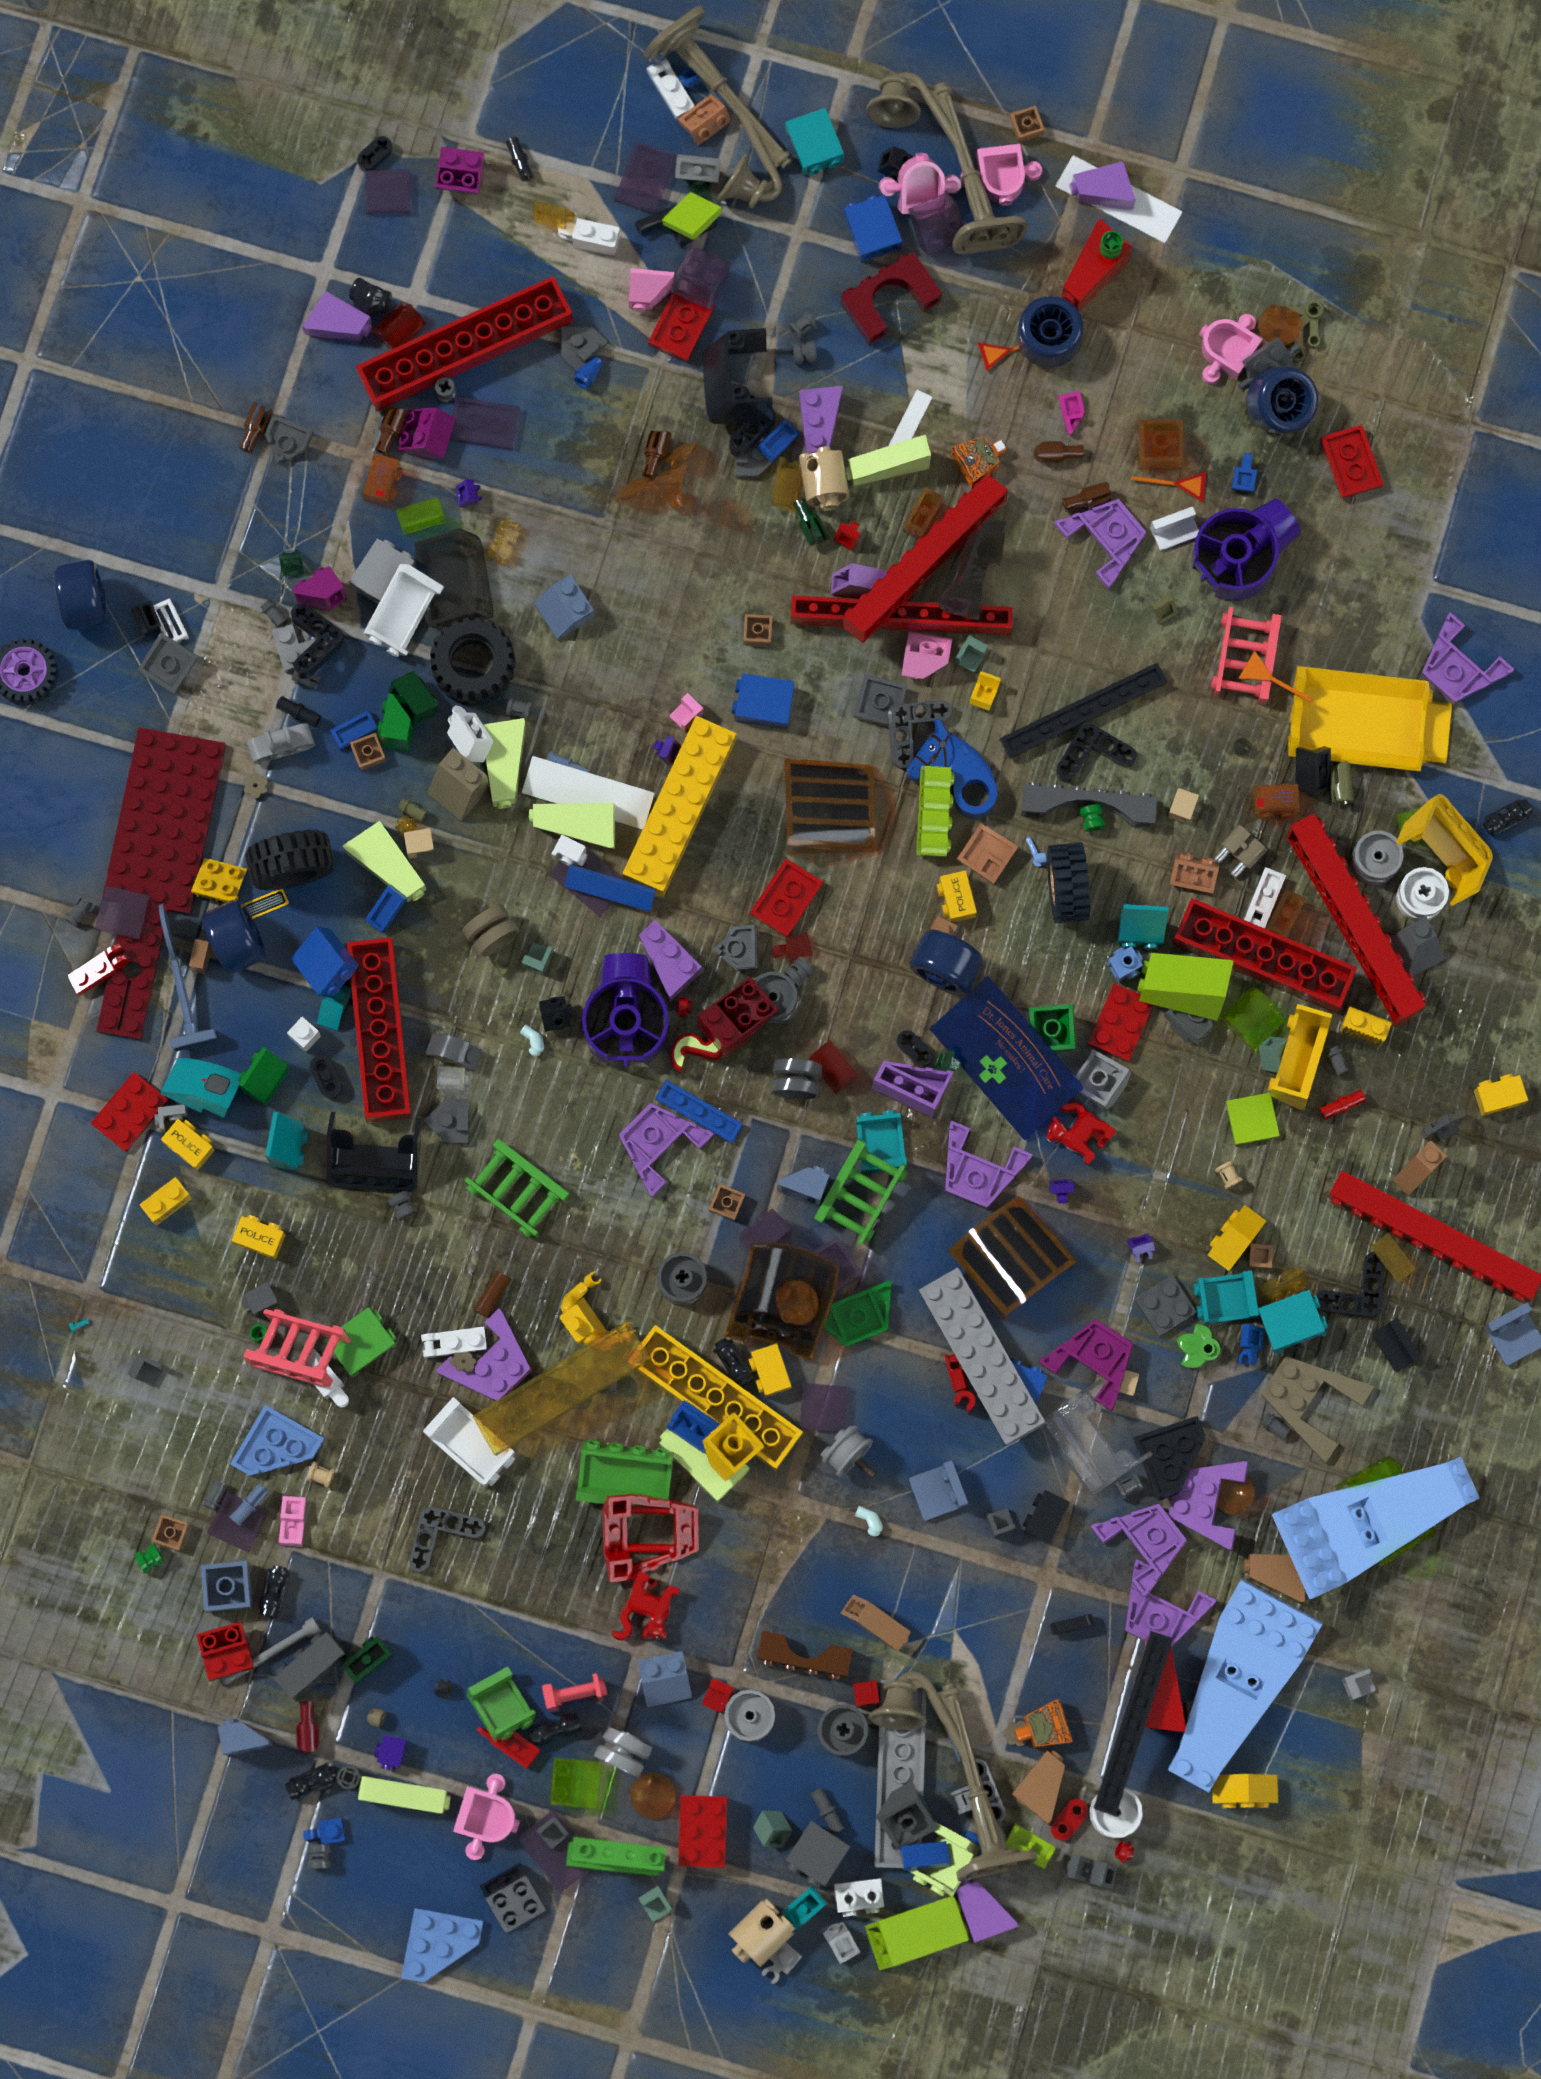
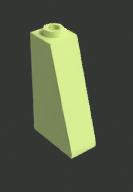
(890, 461)
(505, 760)
(580, 821)
(383, 859)
(698, 1466)
(403, 1795)

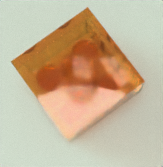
(1160, 444)

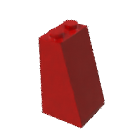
(1093, 270)
(1166, 1708)

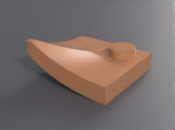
(987, 853)

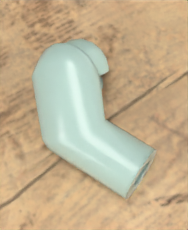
(535, 1038)
(872, 1519)

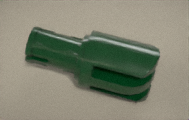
(810, 523)

